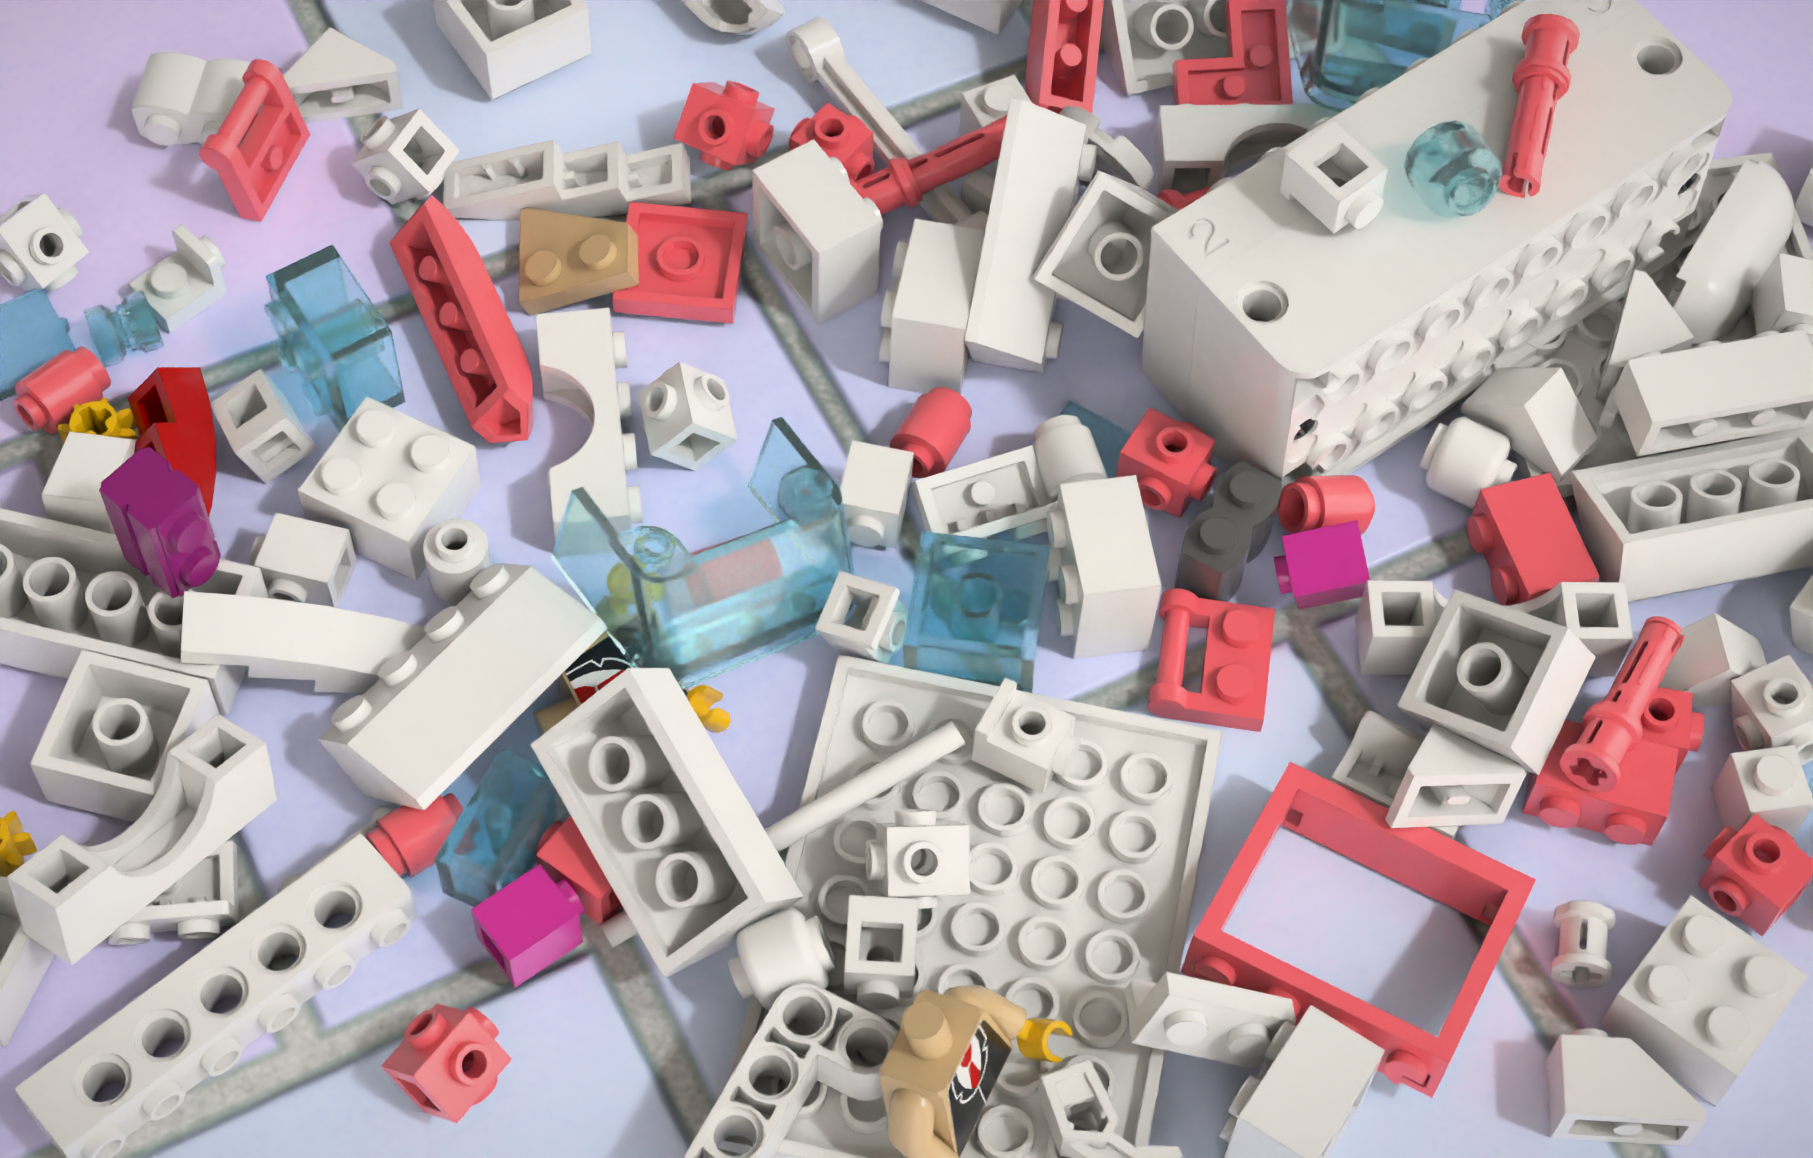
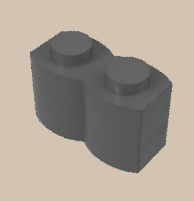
(1228, 533)

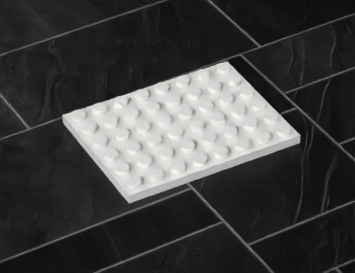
(1061, 907)

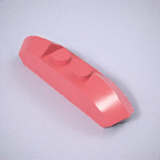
(1063, 53)
(467, 323)

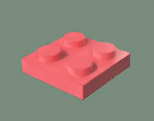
(685, 262)

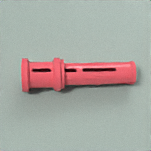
(1539, 82)
(908, 180)
(1615, 722)

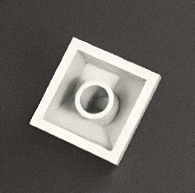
(1106, 251)

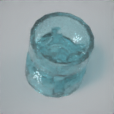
(127, 327)

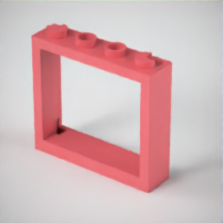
(1408, 855)

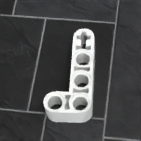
(800, 1064)

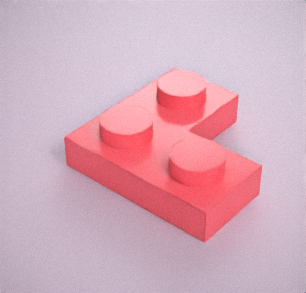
(1255, 65)

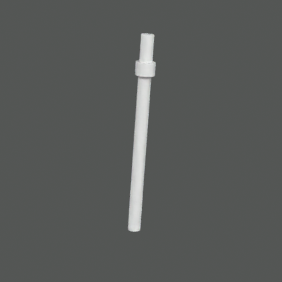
(835, 803)

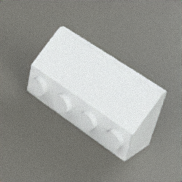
(1151, 34)
(1030, 202)
(1700, 514)
(459, 685)
(665, 818)

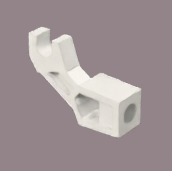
(1080, 1091)

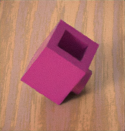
(1323, 565)
(529, 924)

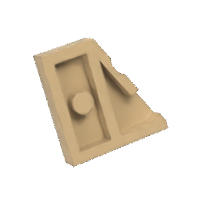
(573, 259)

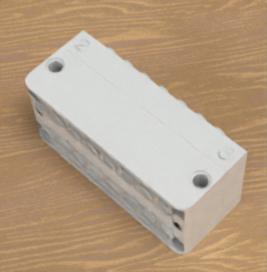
(1345, 342)

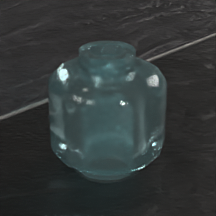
(1453, 169)

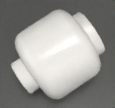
(1465, 460)
(781, 954)

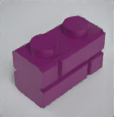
(161, 522)

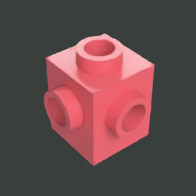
(725, 124)
(839, 137)
(1169, 462)
(1756, 873)
(448, 1061)

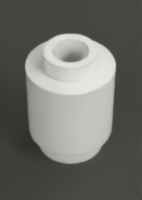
(1066, 453)
(454, 556)

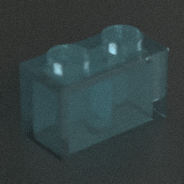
(498, 829)

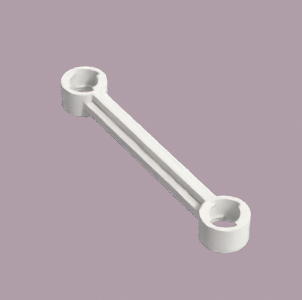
(821, 58)

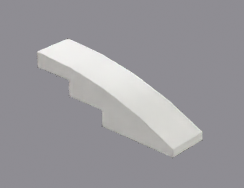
(576, 182)
(292, 639)

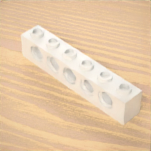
(180, 1005)

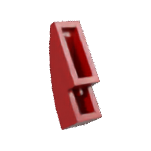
(178, 423)

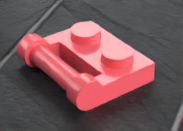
(269, 148)
(1233, 662)

